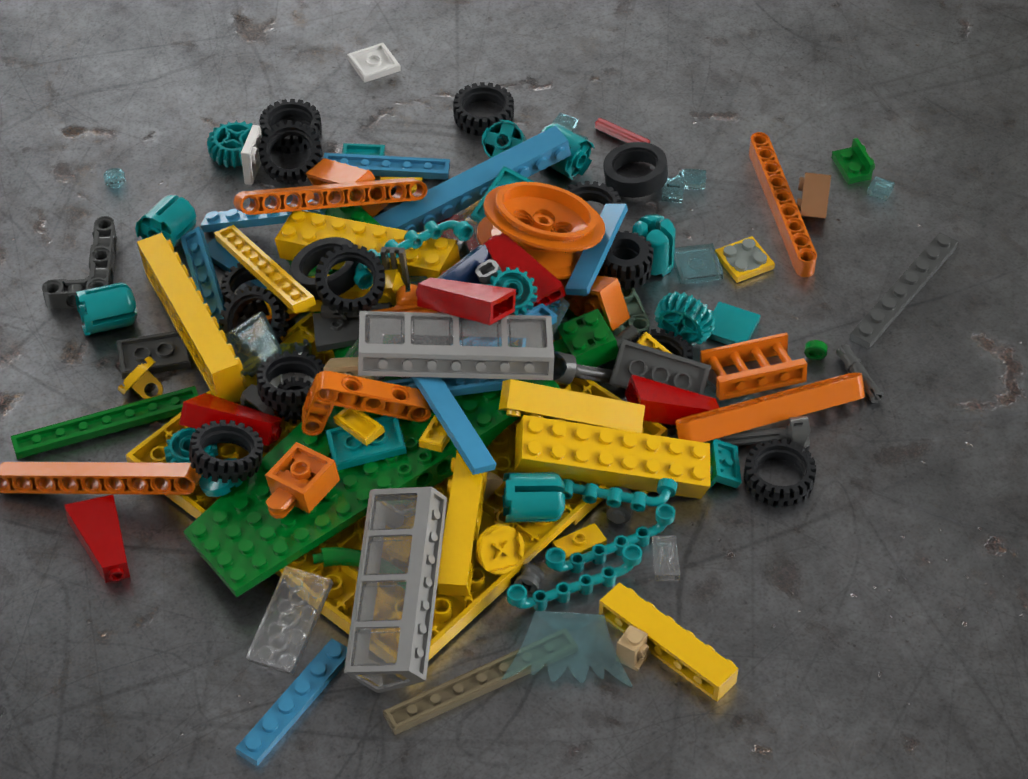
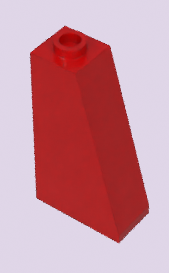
(511, 255)
(466, 300)
(666, 402)
(210, 408)
(99, 531)

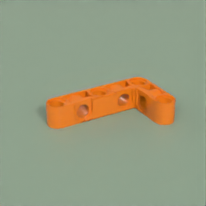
(360, 394)

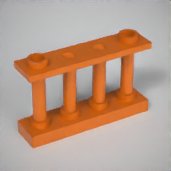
(758, 379)

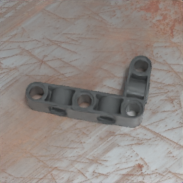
(62, 292)

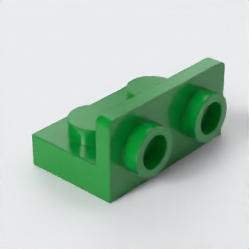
(854, 163)

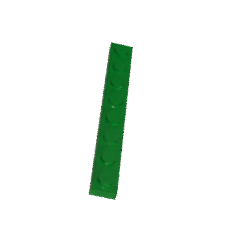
(101, 423)

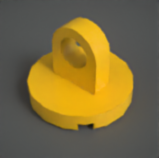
(140, 378)
(499, 549)

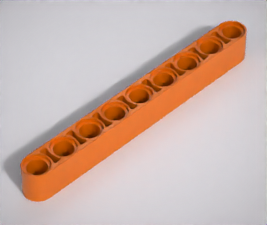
(322, 192)
(782, 205)
(771, 408)
(98, 478)

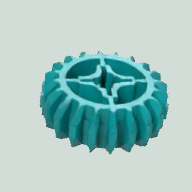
(227, 143)
(685, 317)

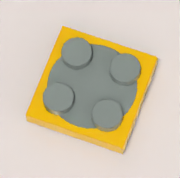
(744, 259)

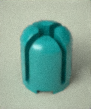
(501, 137)
(580, 153)
(170, 216)
(661, 235)
(106, 308)
(533, 497)

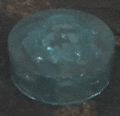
(114, 177)

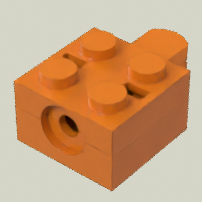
(300, 480)

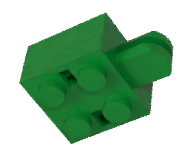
(587, 339)

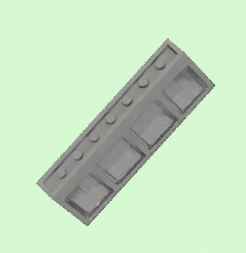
(454, 346)
(396, 588)

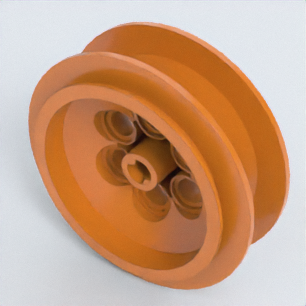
(544, 222)

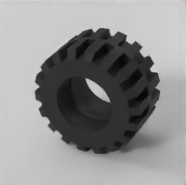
(628, 260)

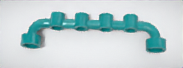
(462, 230)
(639, 500)
(556, 557)
(518, 593)

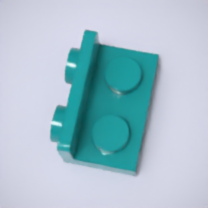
(724, 464)

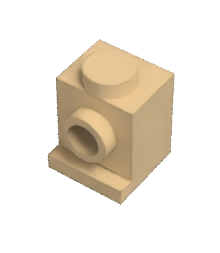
(633, 648)

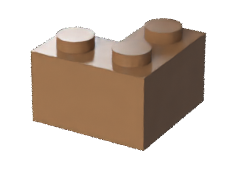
(814, 195)

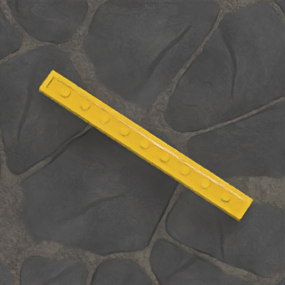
(265, 269)

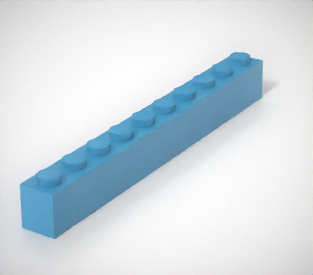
(473, 183)

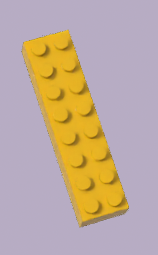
(307, 227)
(611, 456)

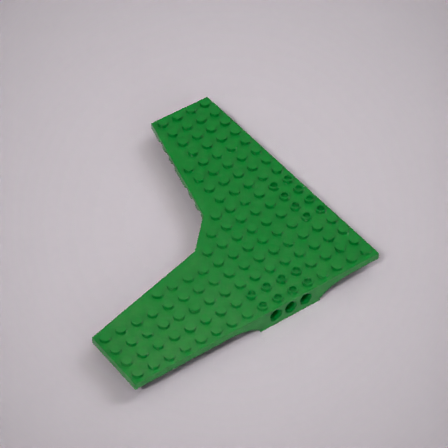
(250, 545)

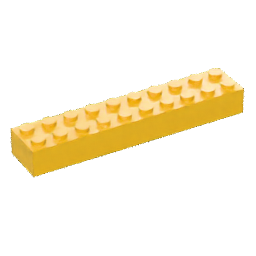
(192, 318)

